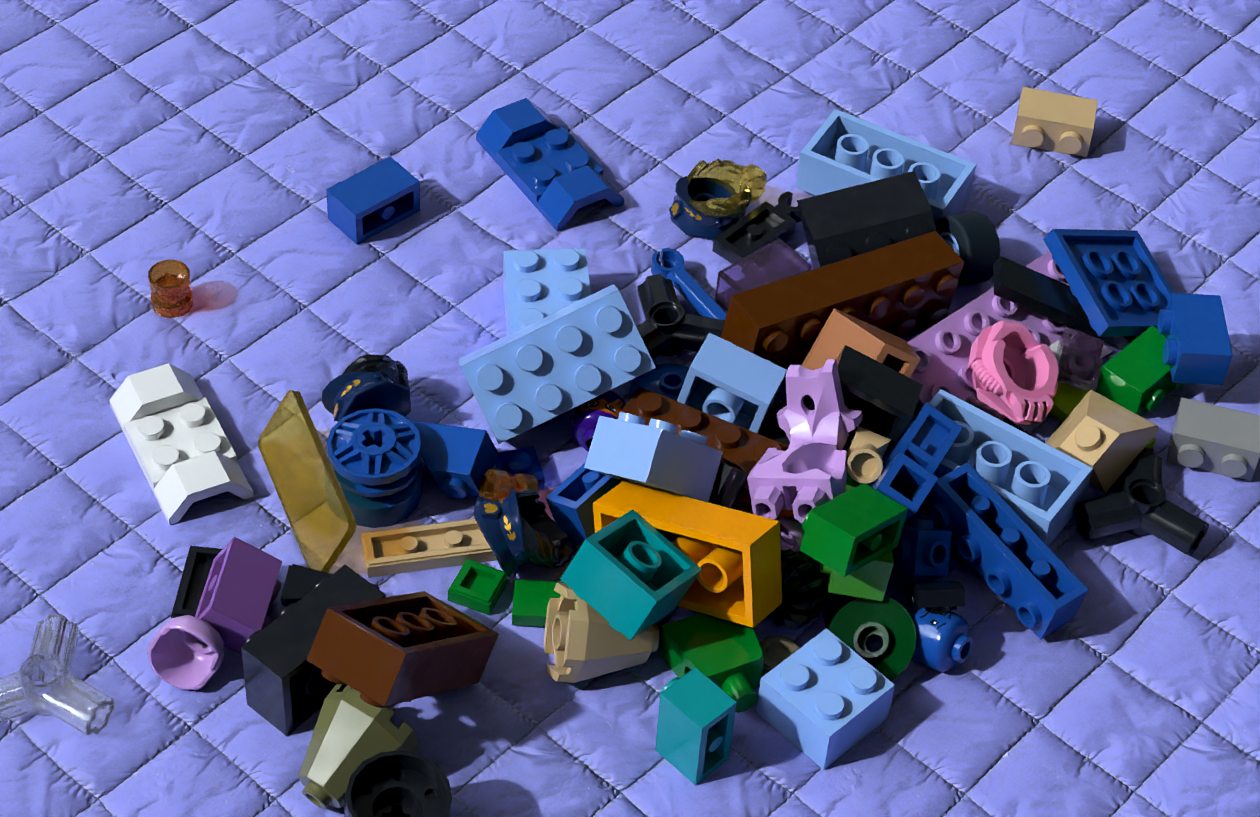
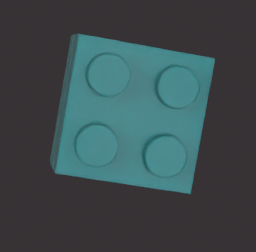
(630, 574)

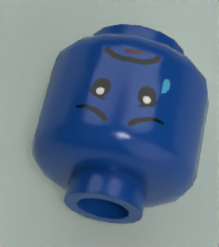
(941, 639)

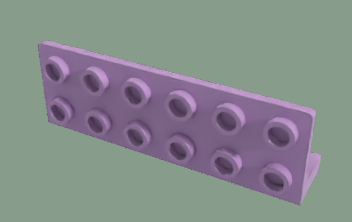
(948, 344)

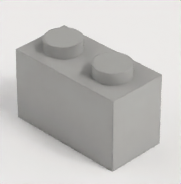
(1215, 439)

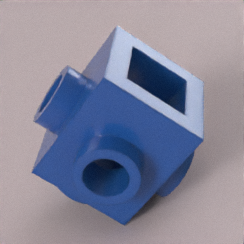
(922, 551)

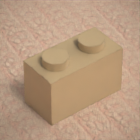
(1054, 122)

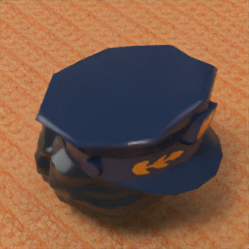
(369, 384)
(522, 532)

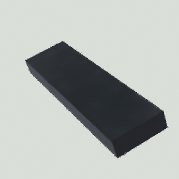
(1045, 297)

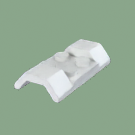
(177, 439)

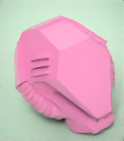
(1014, 372)

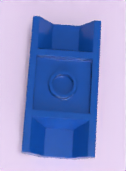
(544, 162)

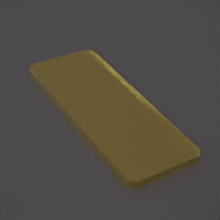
(306, 484)

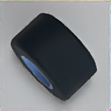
(974, 241)

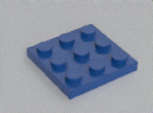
(1111, 278)

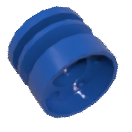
(377, 465)

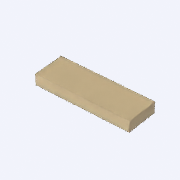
(424, 547)

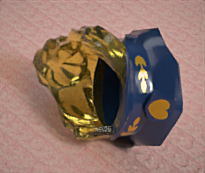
(715, 196)

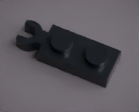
(758, 229)

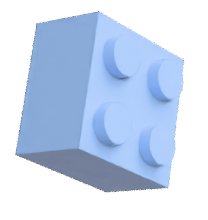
(731, 383)
(654, 455)
(824, 698)

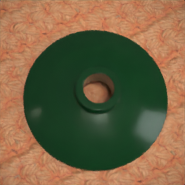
(870, 619)

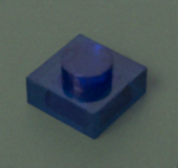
(521, 461)

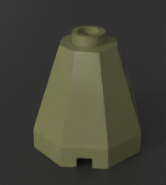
(344, 738)

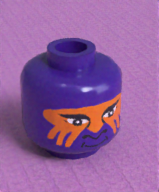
(587, 415)

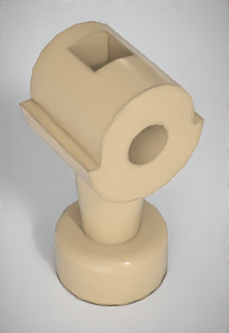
(866, 455)

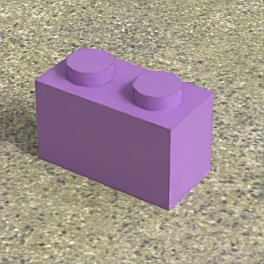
(239, 592)

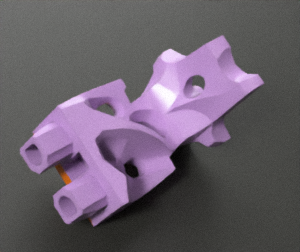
(815, 462)

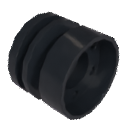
(398, 786)

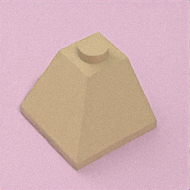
(1102, 438)

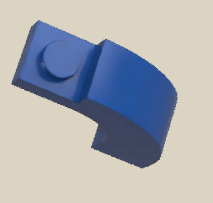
(913, 460)

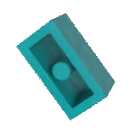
(695, 725)

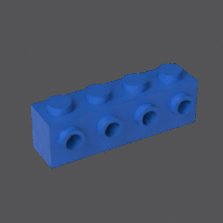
(1005, 551)

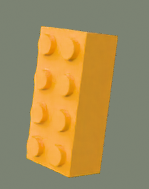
(731, 547)

